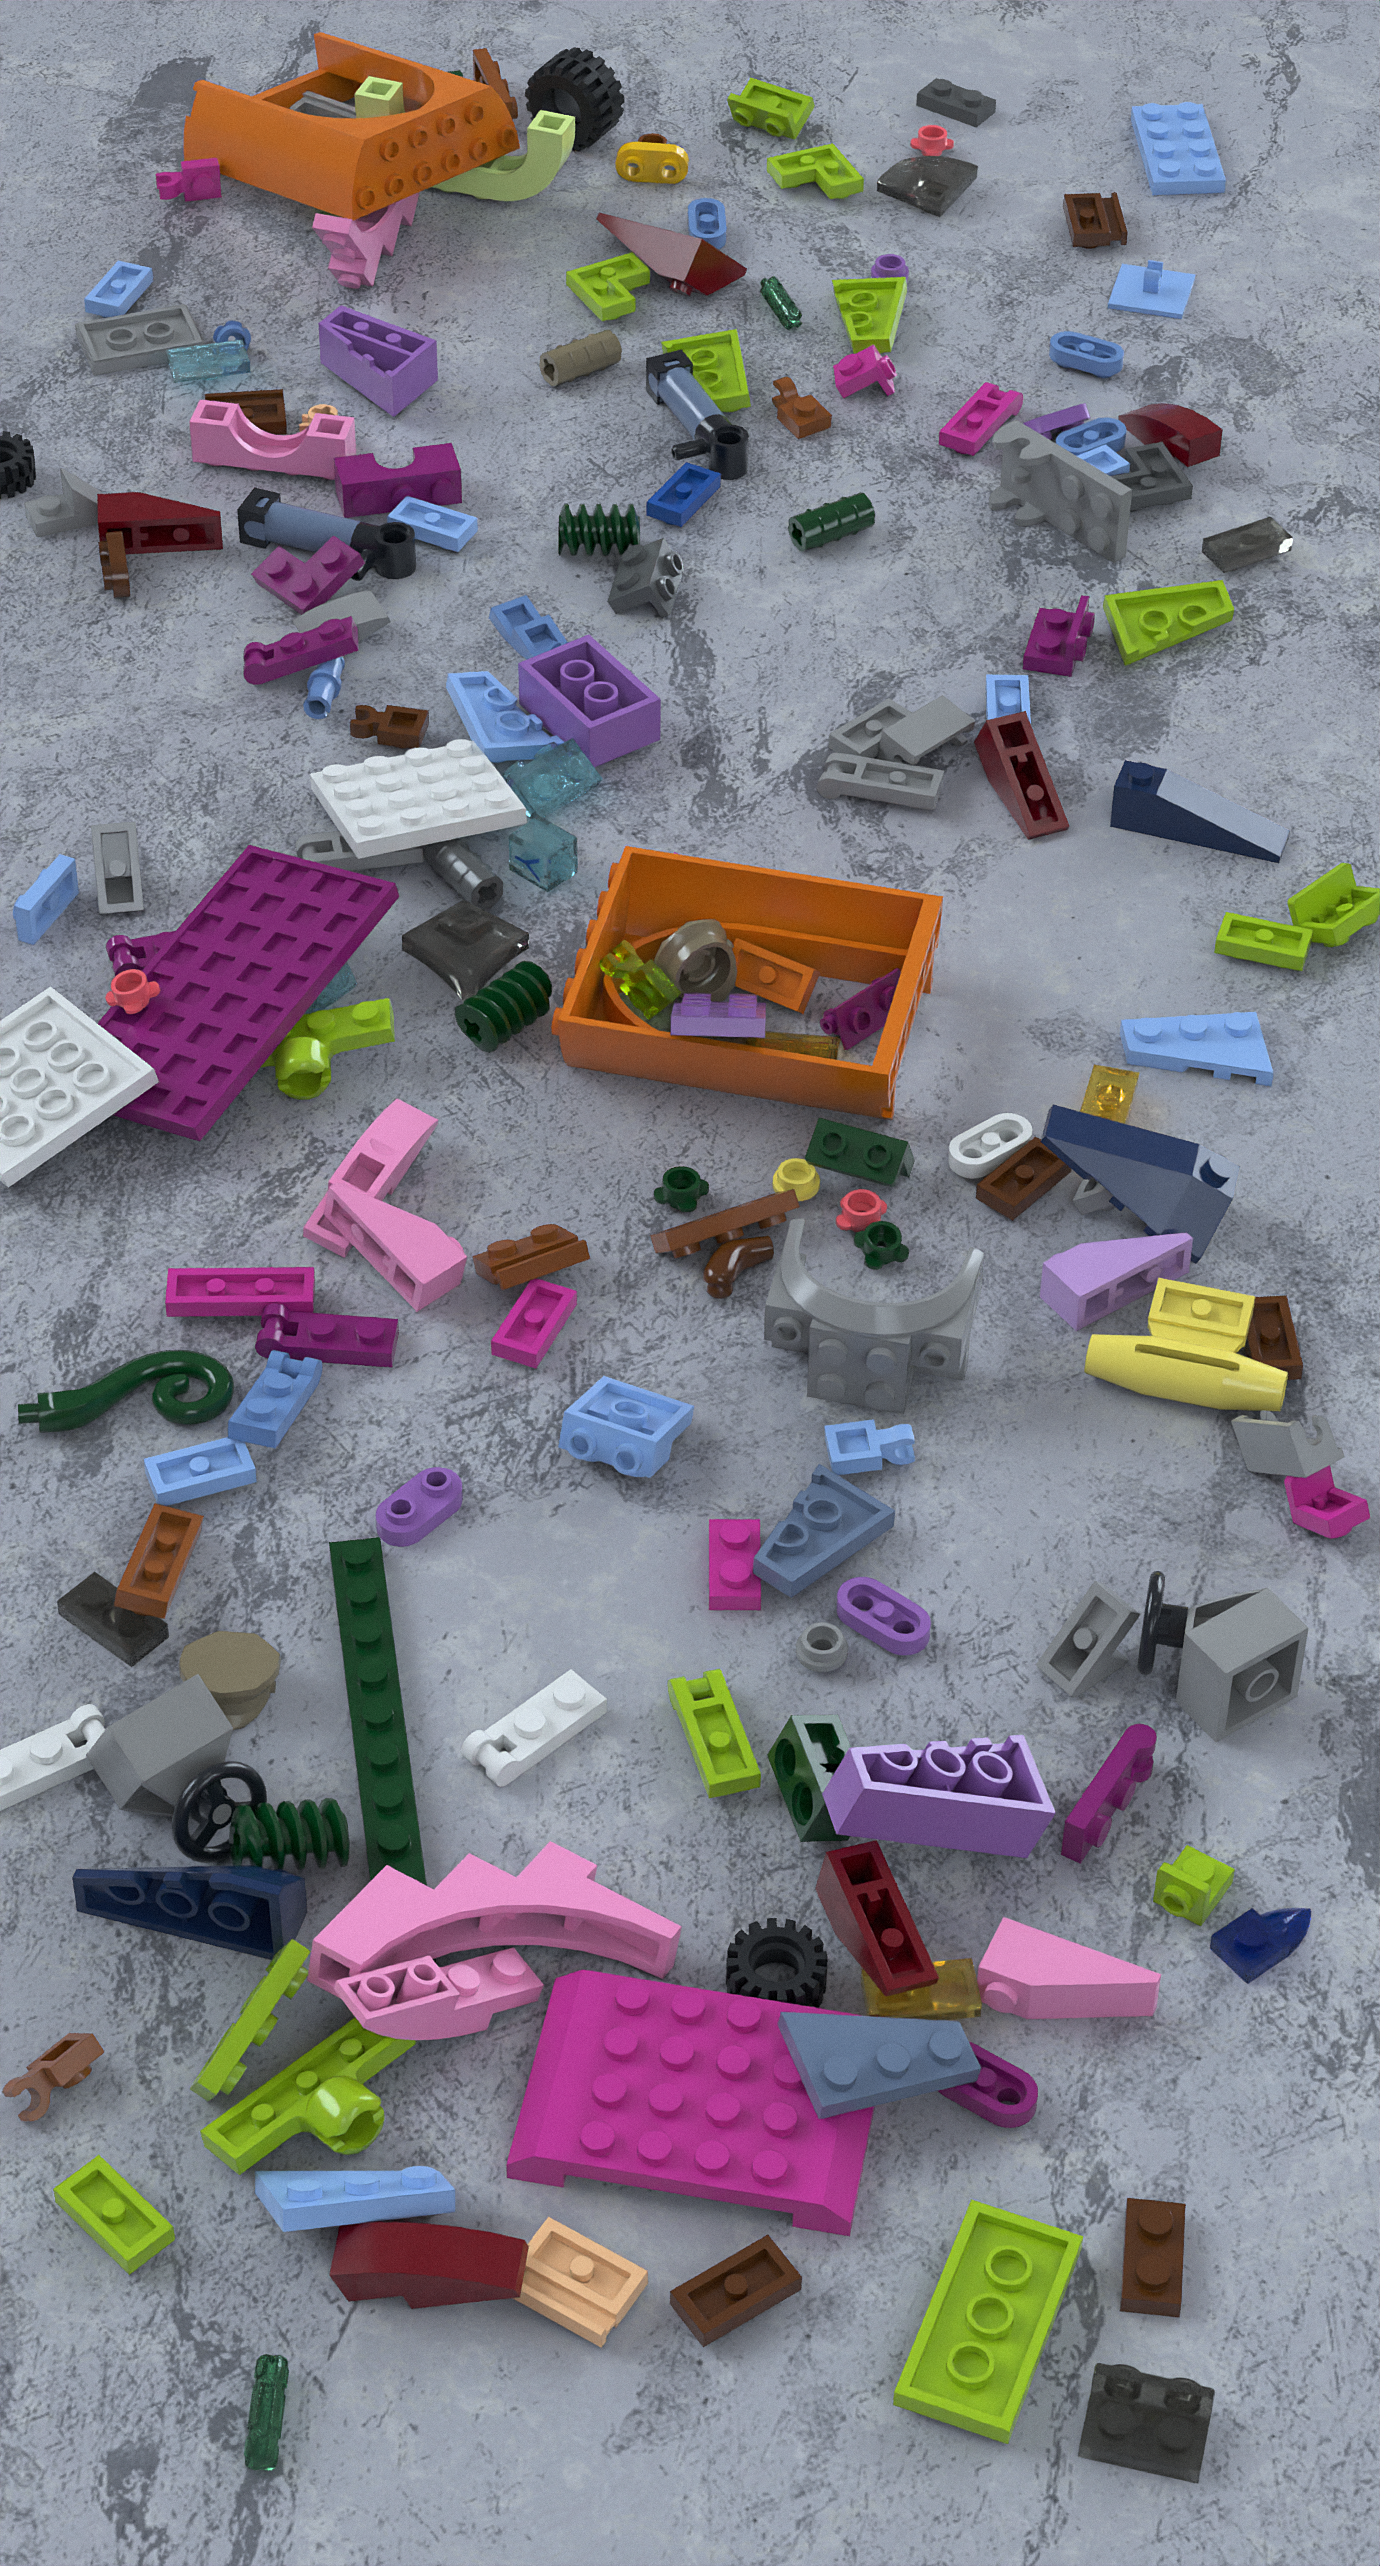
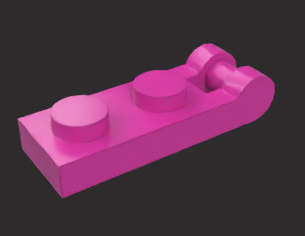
(980, 418)

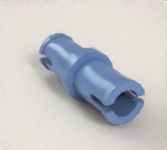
(323, 687)

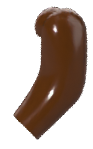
(731, 1260)

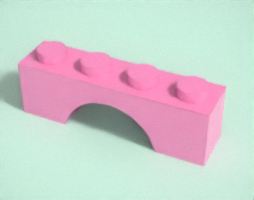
(228, 438)

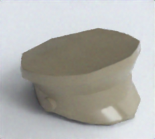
(699, 959)
(236, 1671)

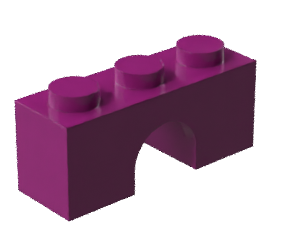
(371, 489)

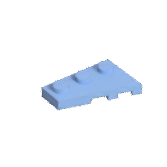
(494, 719)
(1209, 1042)
(352, 2197)

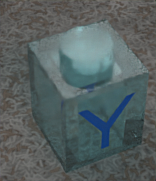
(543, 853)

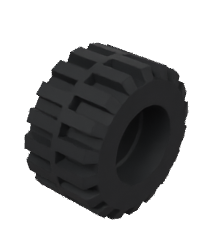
(578, 87)

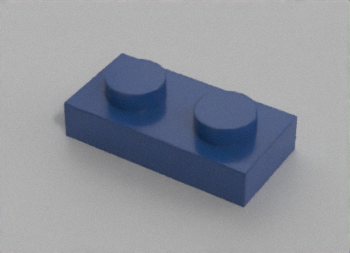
(683, 494)

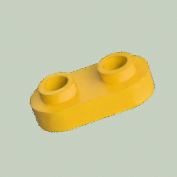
(651, 162)

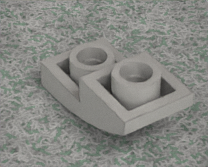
(361, 606)

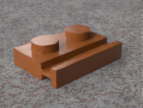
(531, 1257)

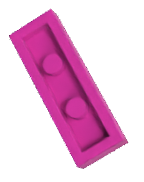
(238, 1290)

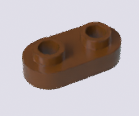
(114, 564)

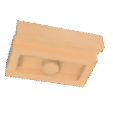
(579, 2282)

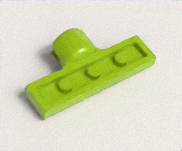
(306, 1052)
(312, 2095)

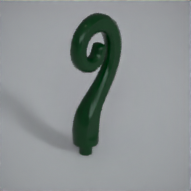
(81, 1406)

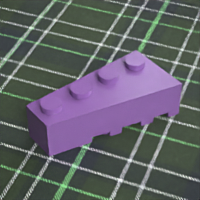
(943, 1796)

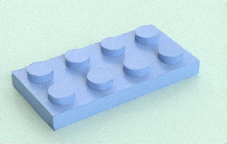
(1177, 149)

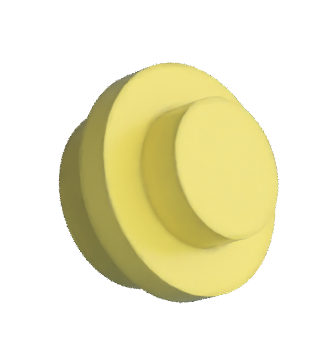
(797, 1175)

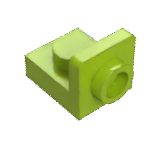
(1192, 1885)

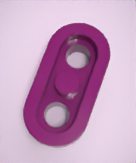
(997, 2083)

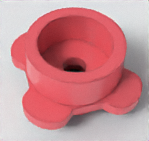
(932, 140)
(131, 991)
(859, 1210)

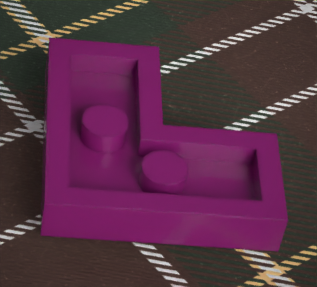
(308, 583)

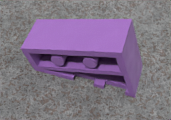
(378, 358)

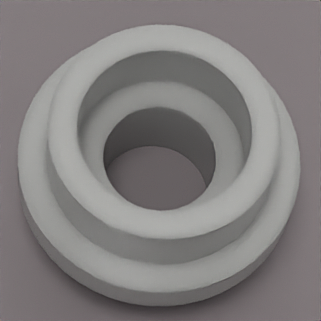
(822, 1647)

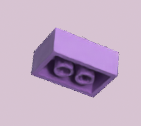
(590, 698)

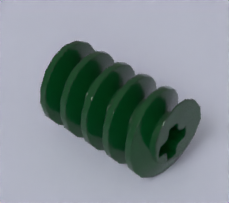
(598, 529)
(505, 1006)
(289, 1833)

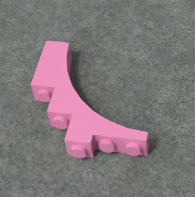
(484, 1906)

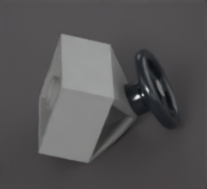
(1236, 1654)
(171, 1765)

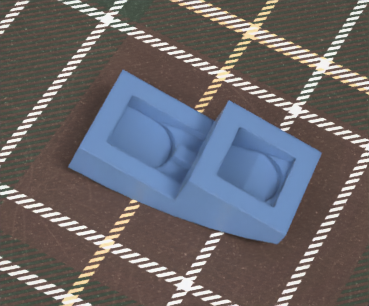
(525, 628)

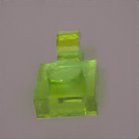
(644, 983)

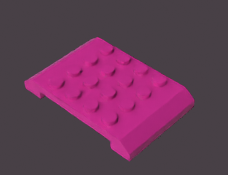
(683, 2100)

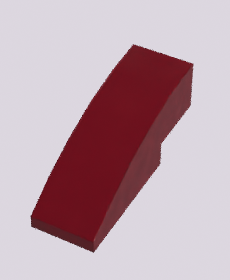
(1182, 430)
(427, 2263)

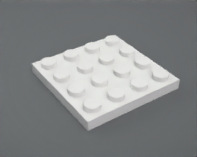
(417, 798)
(58, 1081)

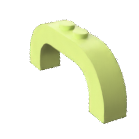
(504, 178)

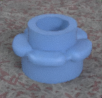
(232, 328)

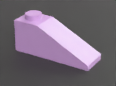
(1110, 1274)

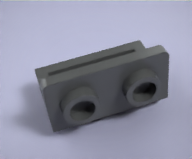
(647, 575)

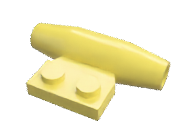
(1191, 1352)

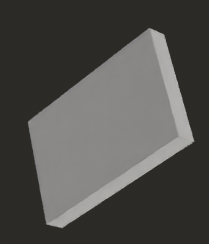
(136, 338)

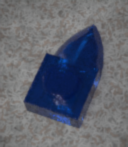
(1260, 1941)

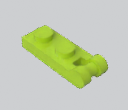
(714, 1733)

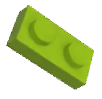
(1263, 941)
(114, 2214)

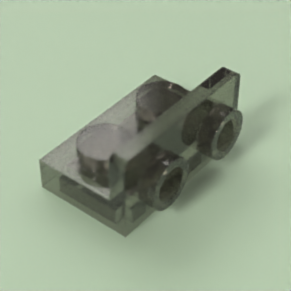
(1147, 2422)

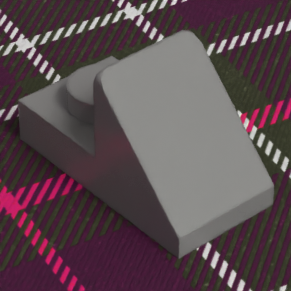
(64, 511)
(117, 867)
(1088, 1641)

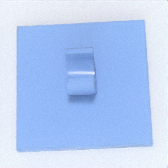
(1151, 290)

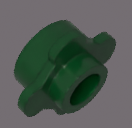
(681, 1189)
(881, 1234)

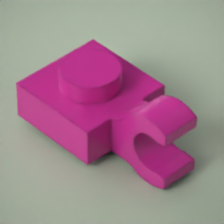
(196, 180)

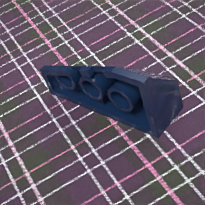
(1177, 809)
(1156, 1176)
(215, 1905)

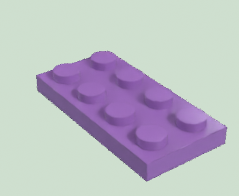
(702, 1017)

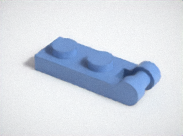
(275, 1400)

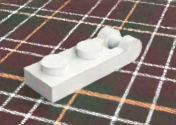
(535, 1728)
(49, 1756)

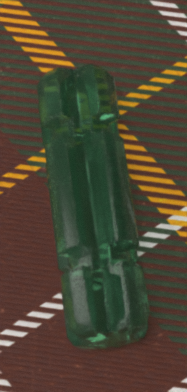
(781, 303)
(266, 2412)

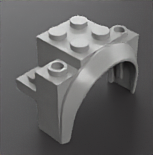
(864, 1348)

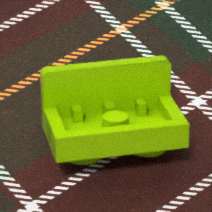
(771, 108)
(1335, 906)

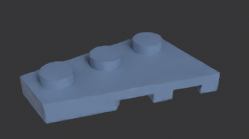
(820, 1532)
(874, 2060)

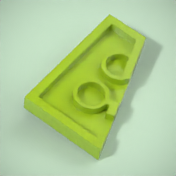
(870, 310)
(716, 367)
(1165, 616)
(255, 2023)

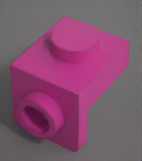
(863, 369)
(1322, 1506)

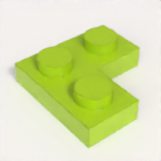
(818, 164)
(607, 284)

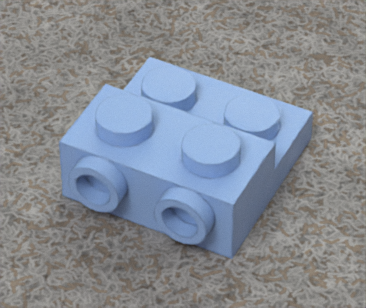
(624, 1427)

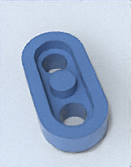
(707, 221)
(1086, 353)
(1093, 435)

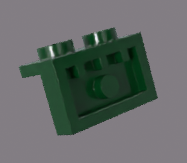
(859, 1153)

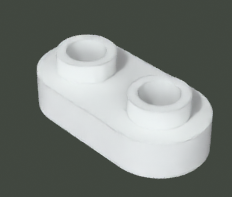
(988, 1145)

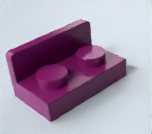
(1059, 639)

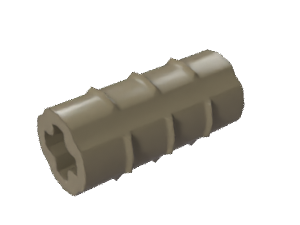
(580, 357)

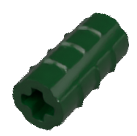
(831, 521)

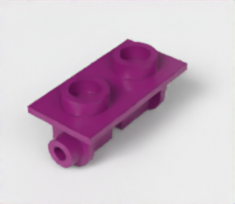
(862, 1012)

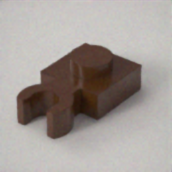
(394, 727)

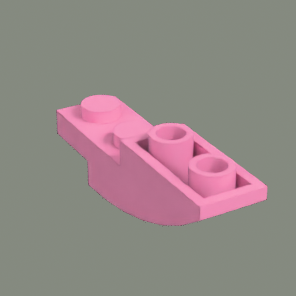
(374, 1166)
(439, 2002)

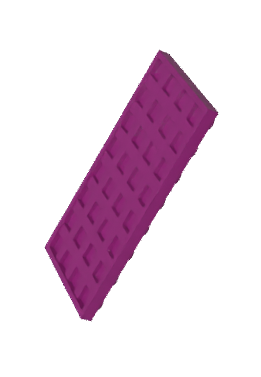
(241, 981)

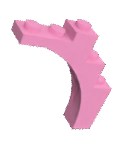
(359, 243)

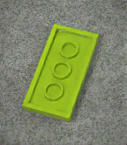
(988, 2321)

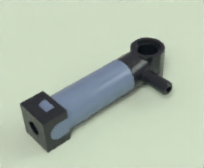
(726, 445)
(267, 520)

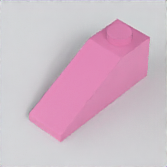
(399, 1245)
(1057, 1979)

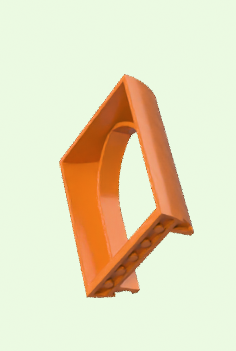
(350, 162)
(818, 921)

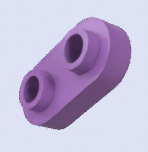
(1060, 420)
(426, 1502)
(889, 1619)

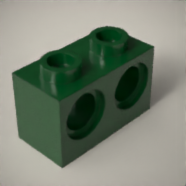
(803, 1765)

